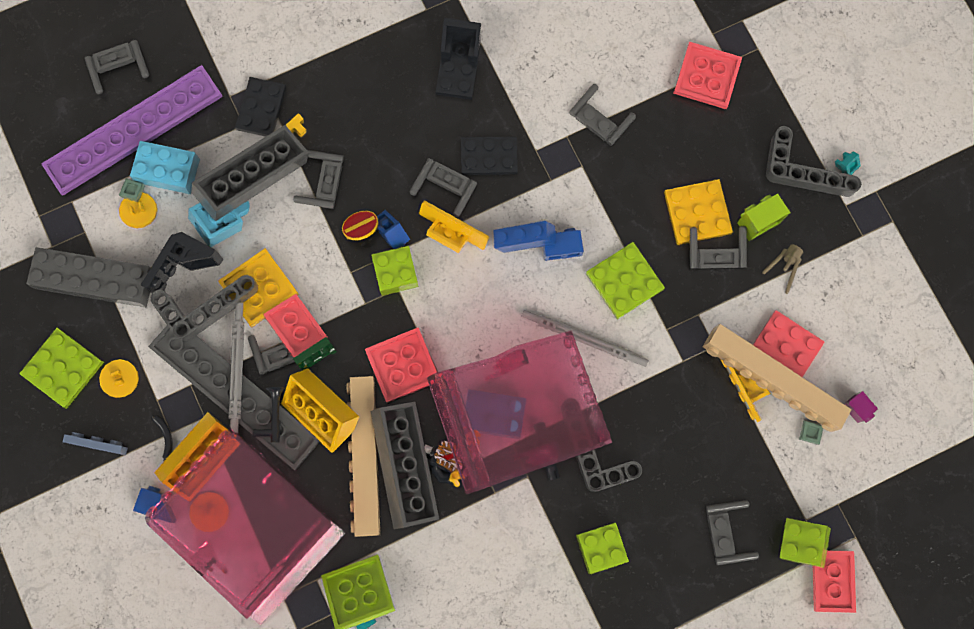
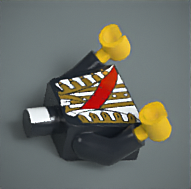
(443, 463)

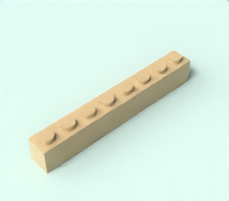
(776, 378)
(364, 459)

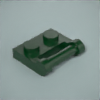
(314, 354)

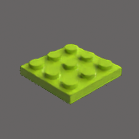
(625, 280)
(61, 368)
(357, 593)

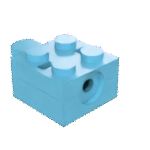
(217, 231)

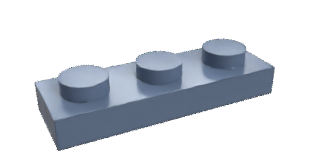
(95, 443)

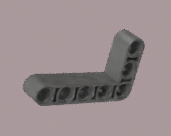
(804, 172)
(204, 309)
(603, 476)

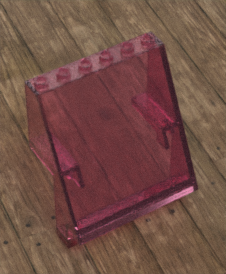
(518, 411)
(243, 526)

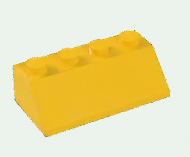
(319, 409)
(190, 450)

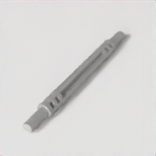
(585, 338)
(236, 367)

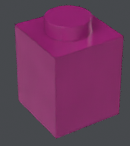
(861, 407)

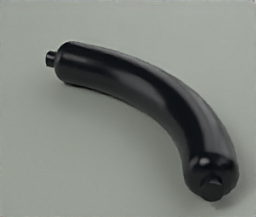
(166, 433)

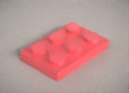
(294, 325)
(835, 583)

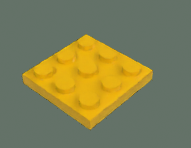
(699, 207)
(271, 281)

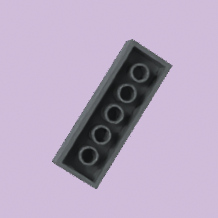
(249, 172)
(88, 277)
(404, 465)

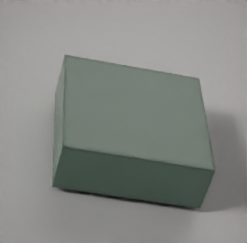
(131, 190)
(811, 432)

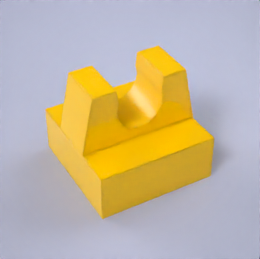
(295, 125)

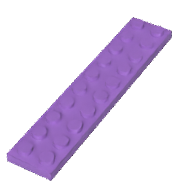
(123, 134)

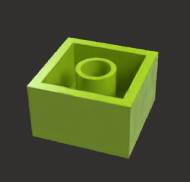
(763, 216)
(395, 270)
(805, 542)
(602, 548)

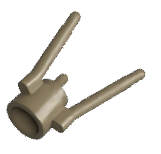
(791, 256)

